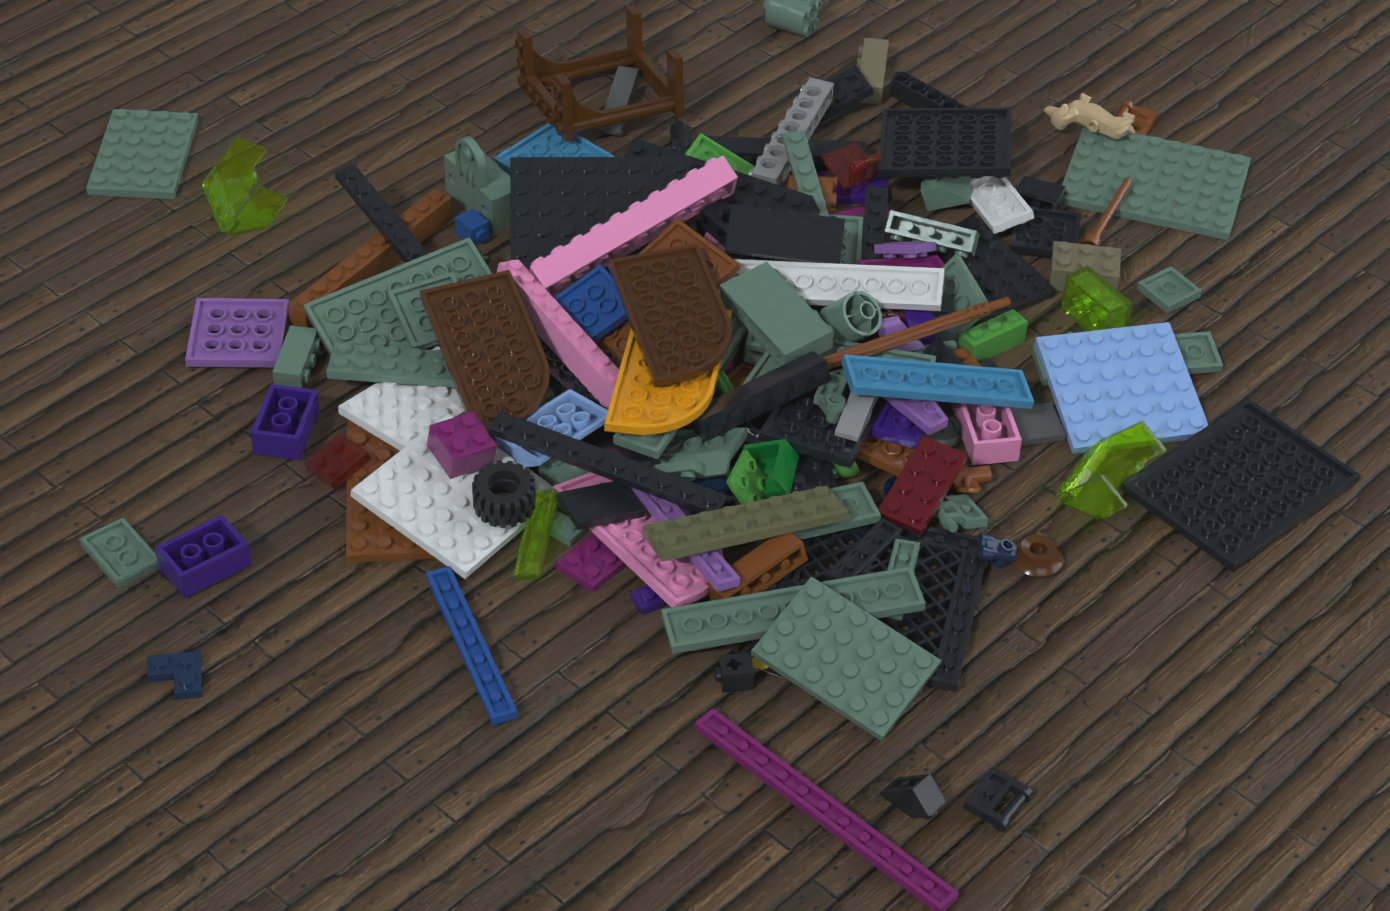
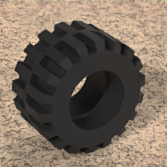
(504, 479)

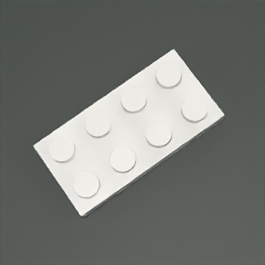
(998, 203)

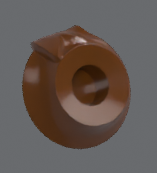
(1038, 555)

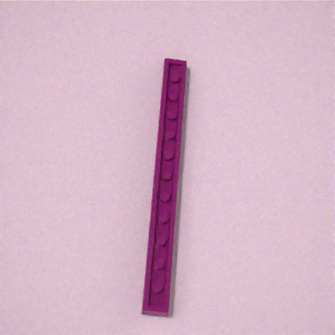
(827, 811)

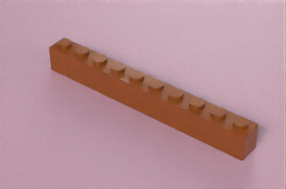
(375, 255)

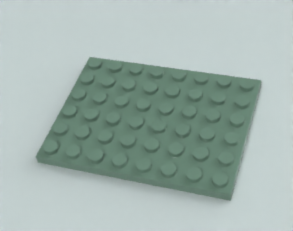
(1170, 185)

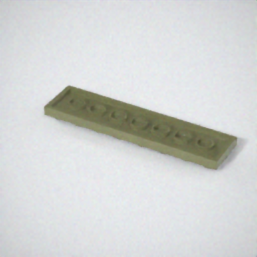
(744, 523)

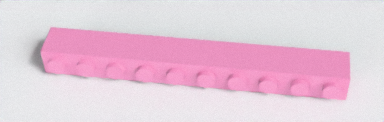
(564, 335)

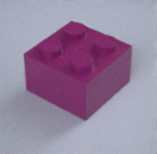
(461, 444)

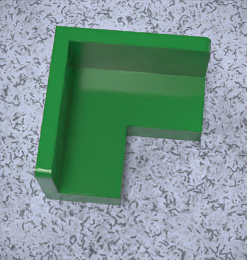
(777, 463)

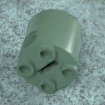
(792, 15)
(853, 316)

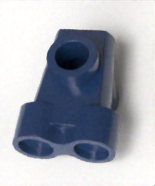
(996, 551)

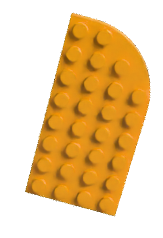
(648, 410)

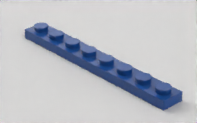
(471, 646)

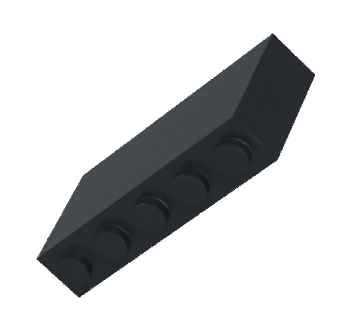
(783, 235)

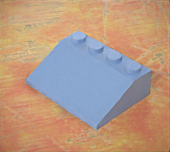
(566, 414)

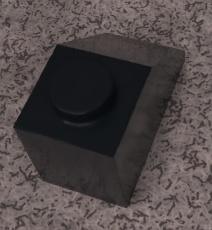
(915, 795)

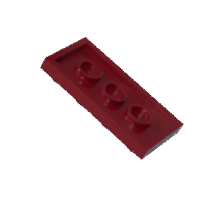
(922, 485)

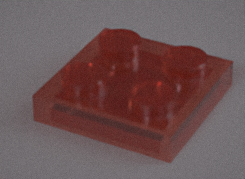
(337, 461)

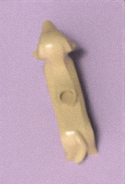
(1092, 117)

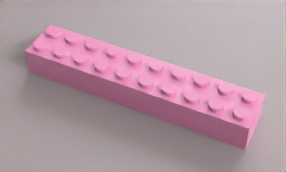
(635, 226)

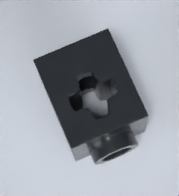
(735, 672)

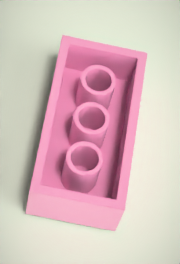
(988, 433)

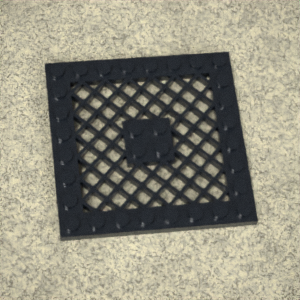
(937, 546)

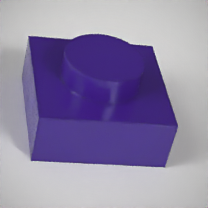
(646, 600)

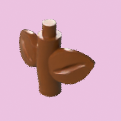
(970, 477)

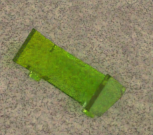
(229, 192)
(1100, 472)

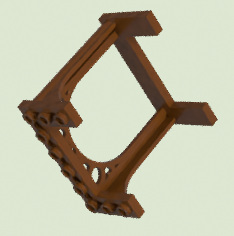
(567, 113)

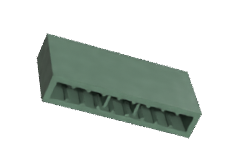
(776, 314)

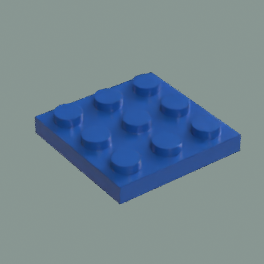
(594, 303)

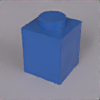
(472, 225)

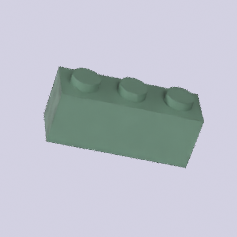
(297, 357)

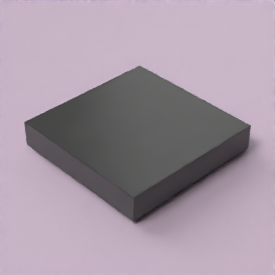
(1038, 424)

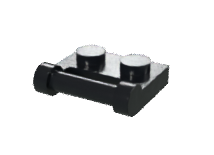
(990, 794)

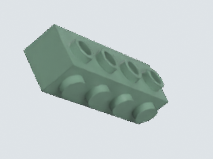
(919, 229)

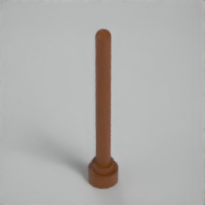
(1094, 237)

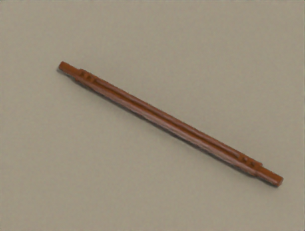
(918, 331)

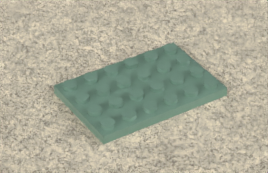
(142, 154)
(846, 658)

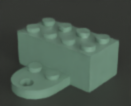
(478, 183)

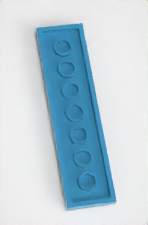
(937, 381)

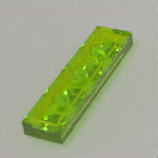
(536, 536)

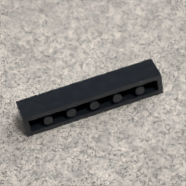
(762, 395)

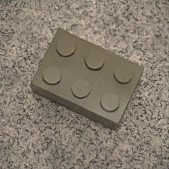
(1071, 257)

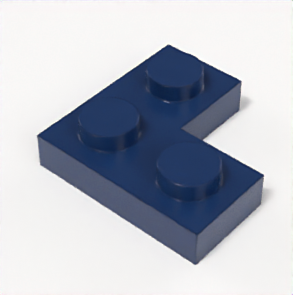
(182, 668)

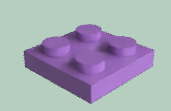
(904, 249)

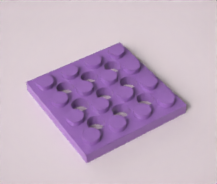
(247, 355)

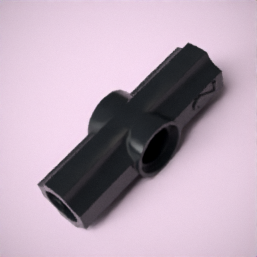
(680, 137)

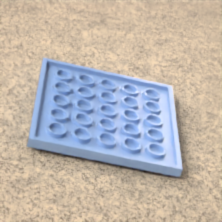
(1118, 379)

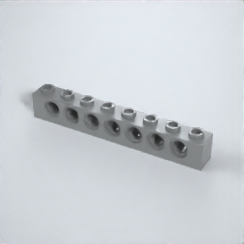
(803, 115)

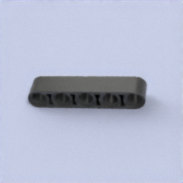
(621, 94)

